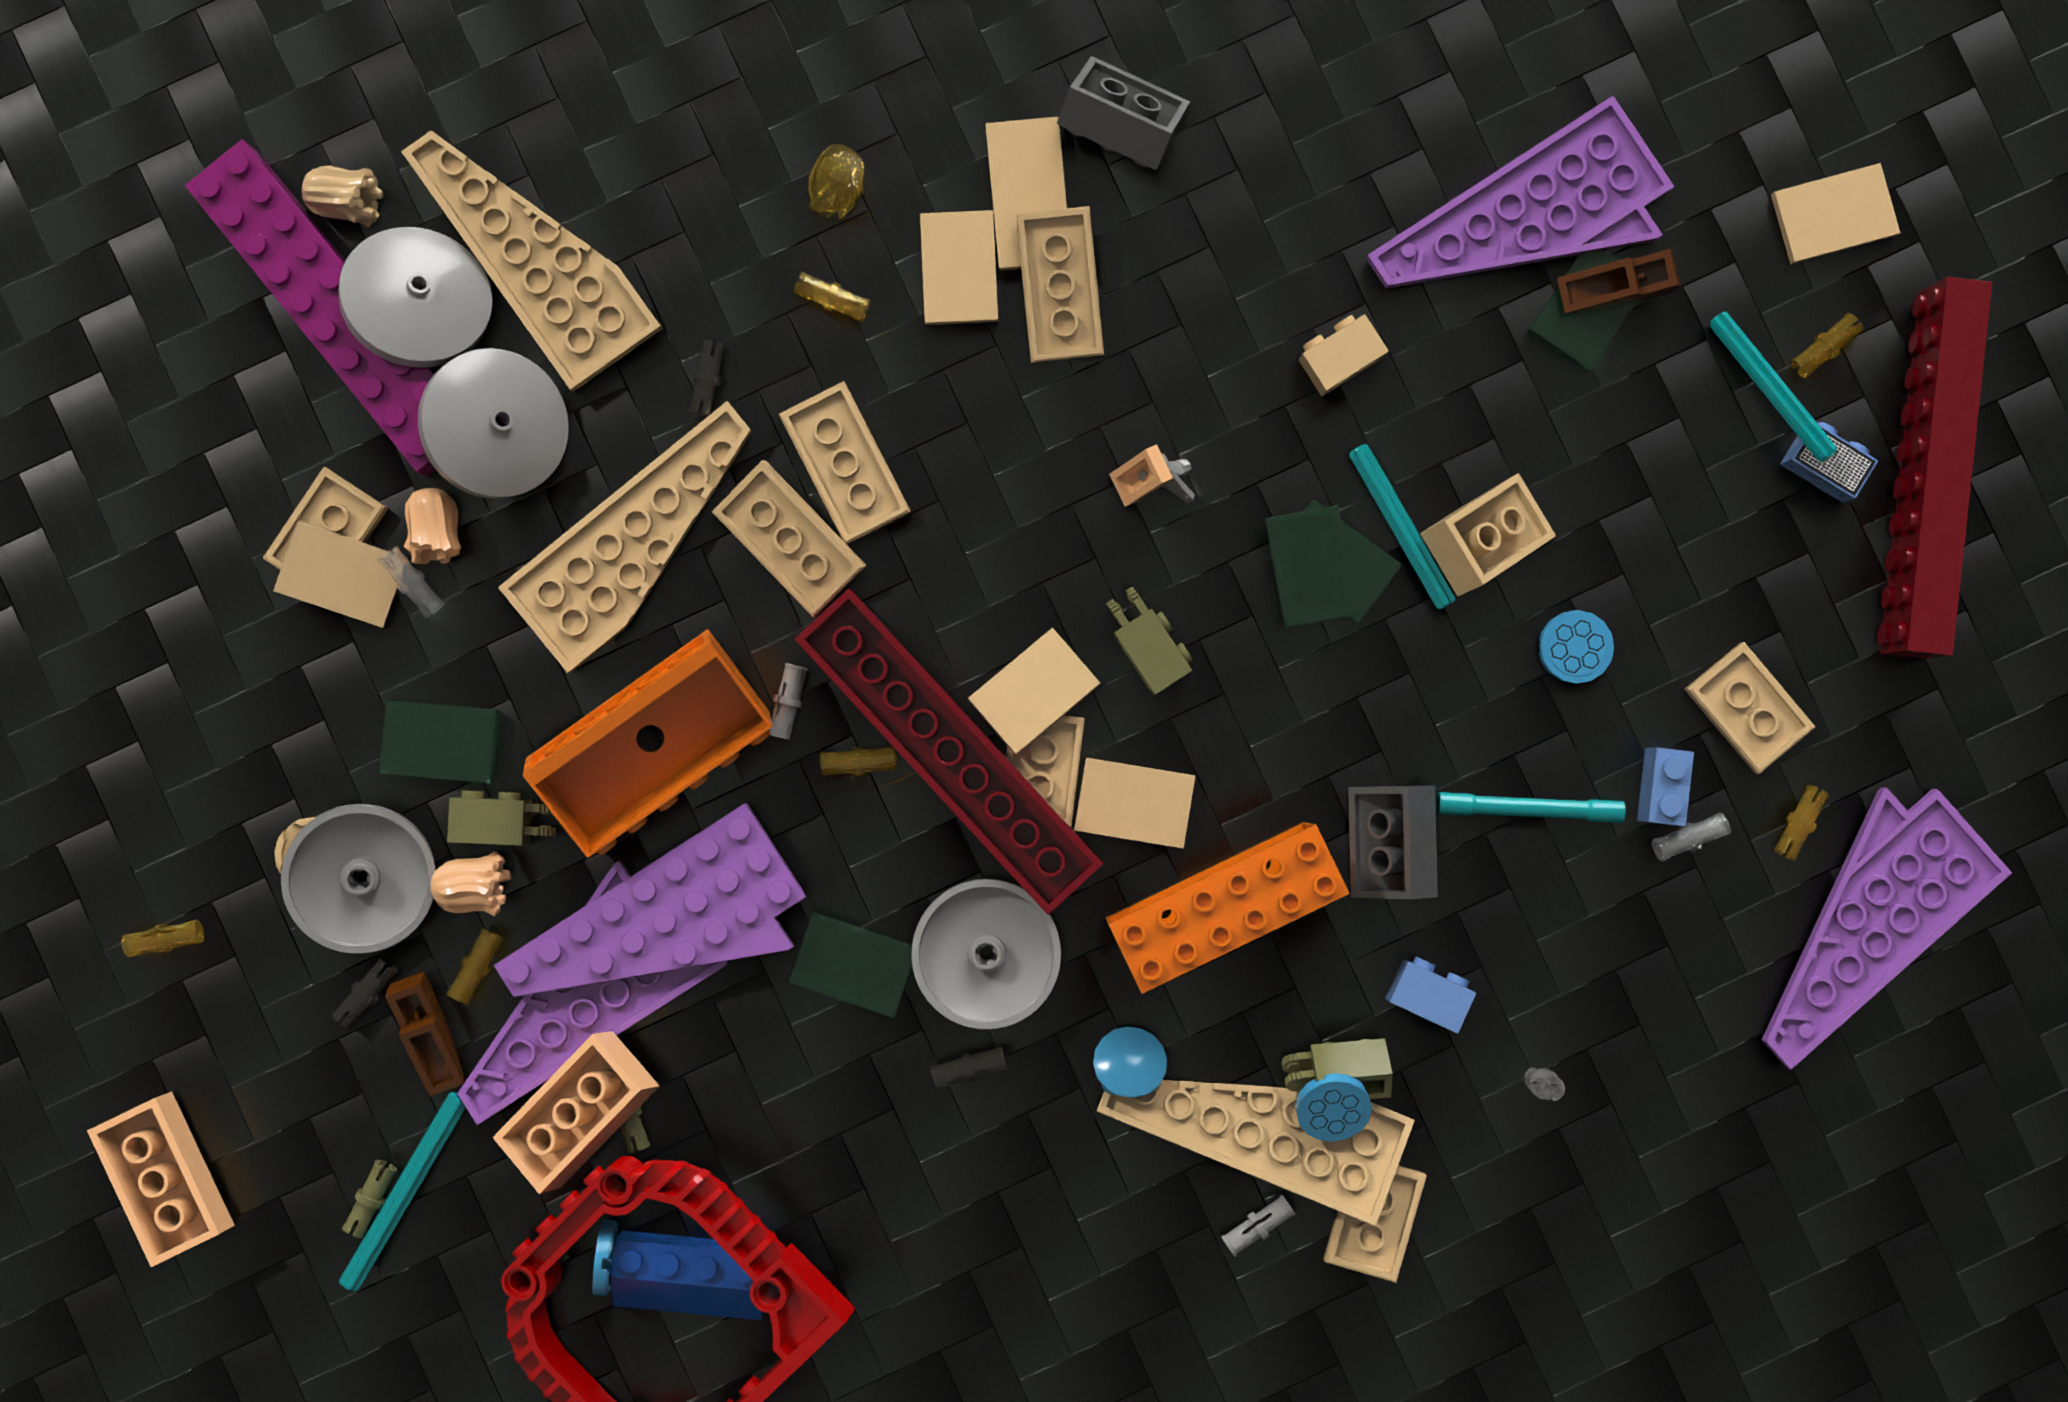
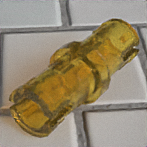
(832, 296)
(1827, 345)
(858, 761)
(1801, 822)
(162, 938)
(475, 966)

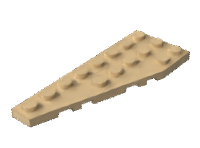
(557, 284)
(606, 564)
(1261, 1136)

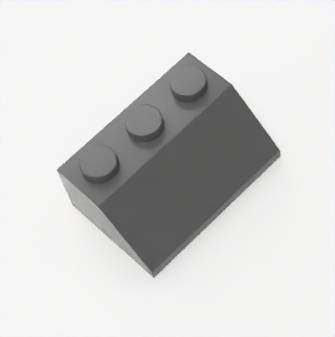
(1122, 113)
(1393, 842)

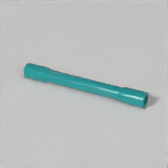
(1591, 810)

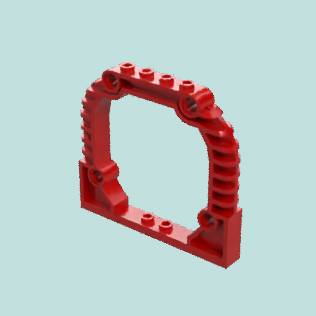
(800, 1315)

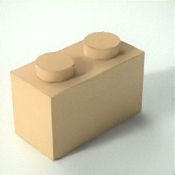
(1342, 354)

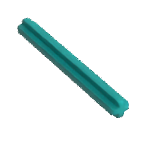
(1773, 387)
(1402, 526)

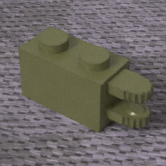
(1149, 645)
(494, 820)
(1362, 1059)

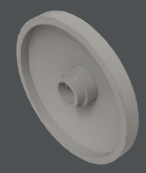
(414, 297)
(461, 427)
(354, 913)
(978, 989)

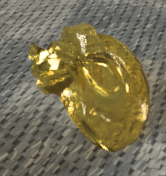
(836, 180)

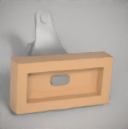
(1149, 472)

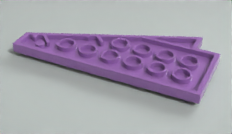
(1891, 901)
(687, 909)
(555, 1023)

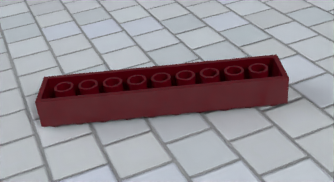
(1935, 469)
(949, 751)

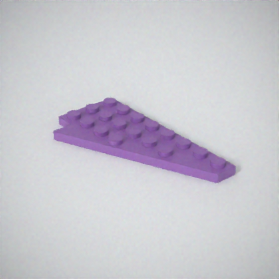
(1555, 201)

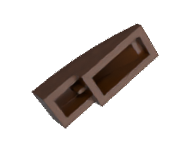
(1619, 282)
(425, 1033)

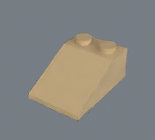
(1488, 535)

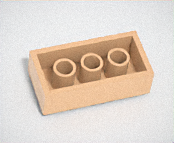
(575, 1111)
(161, 1178)

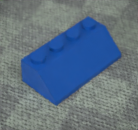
(679, 1276)

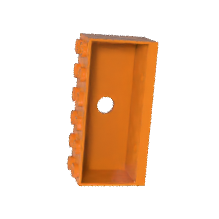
(607, 784)
(1227, 905)

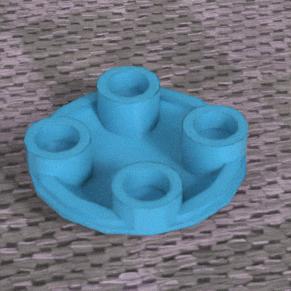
(1130, 1062)

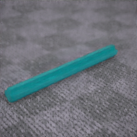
(403, 1192)

